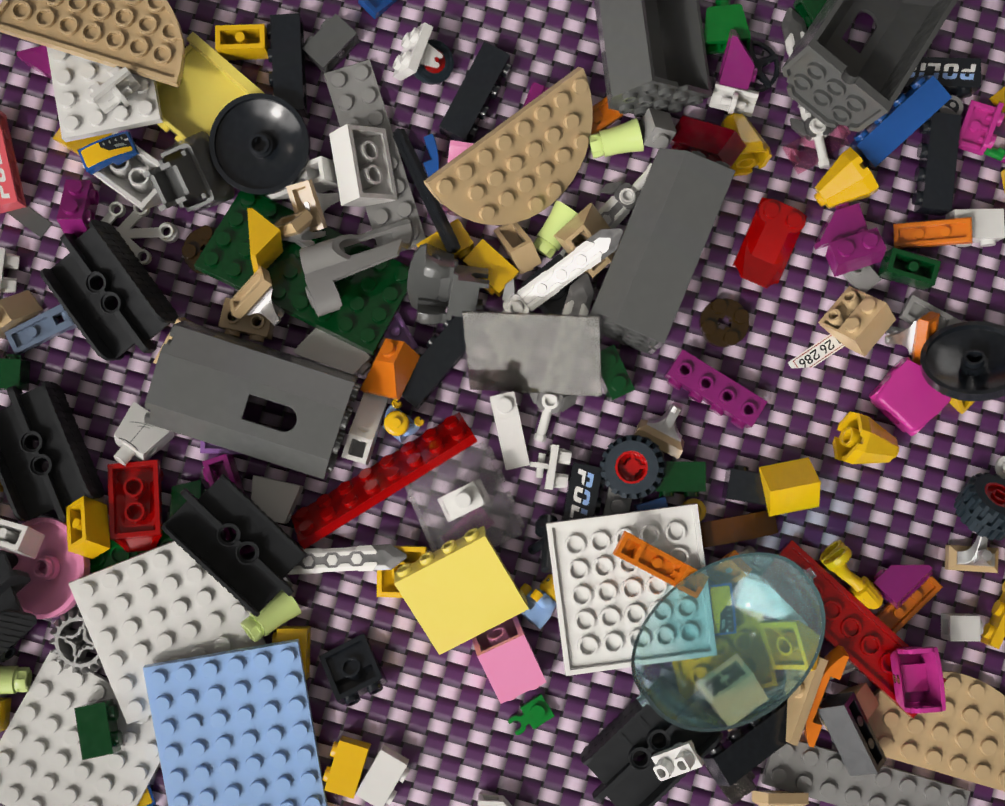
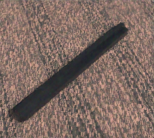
(431, 203)

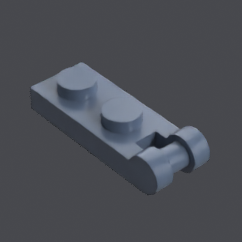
(39, 330)

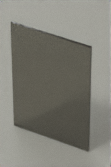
(533, 352)

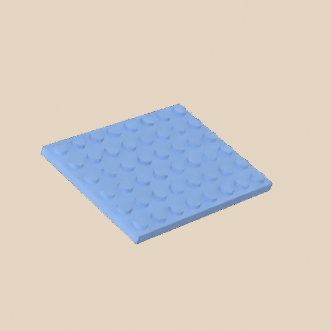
(236, 728)

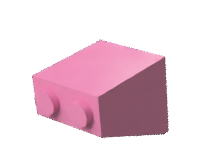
(508, 660)

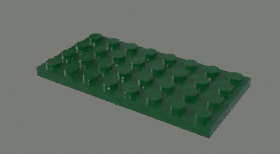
(367, 297)

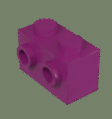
(77, 206)
(855, 251)

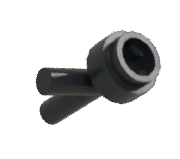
(542, 544)

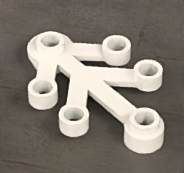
(128, 233)

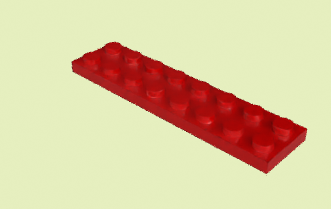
(382, 479)
(853, 625)

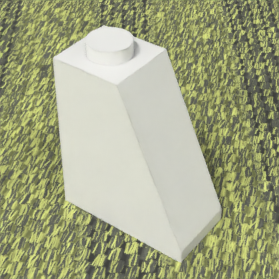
(334, 353)

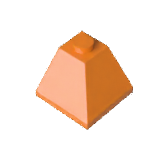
(390, 370)

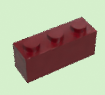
(710, 139)

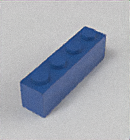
(901, 121)

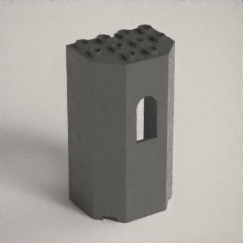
(652, 54)
(861, 87)
(660, 248)
(206, 384)

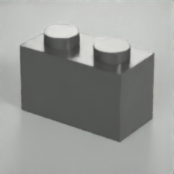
(330, 44)

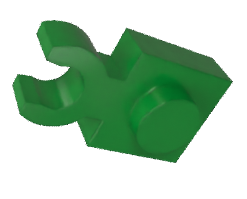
(534, 713)

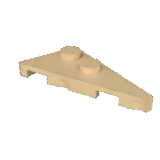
(801, 701)

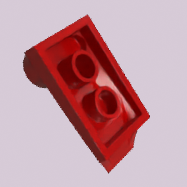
(769, 242)
(135, 504)

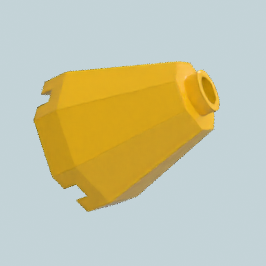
(756, 149)
(845, 181)
(863, 441)

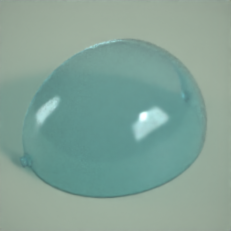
(729, 642)

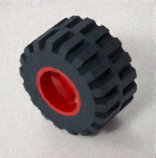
(633, 466)
(983, 505)

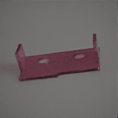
(808, 158)

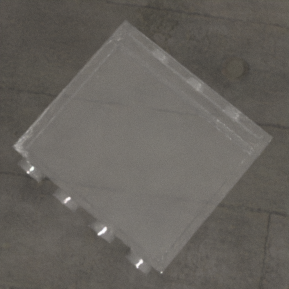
(458, 471)

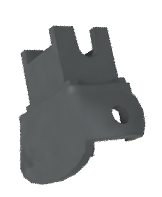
(189, 176)
(439, 283)

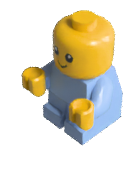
(398, 423)
(540, 602)

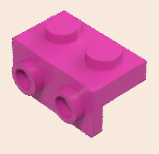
(979, 126)

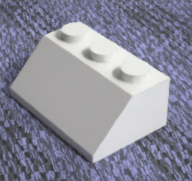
(362, 165)
(129, 180)

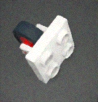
(425, 58)

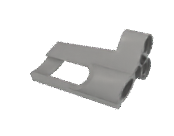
(328, 262)

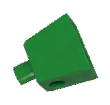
(720, 21)

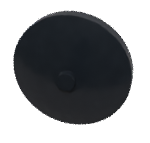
(259, 144)
(966, 361)

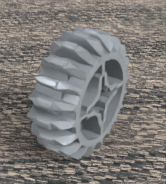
(71, 645)

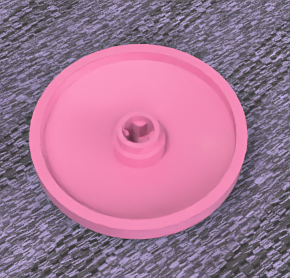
(50, 572)

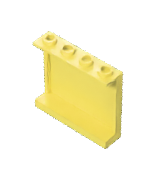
(204, 91)
(459, 590)

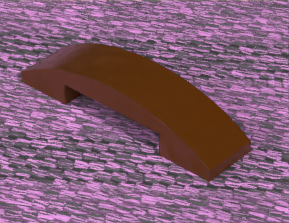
(738, 528)

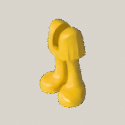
(835, 560)

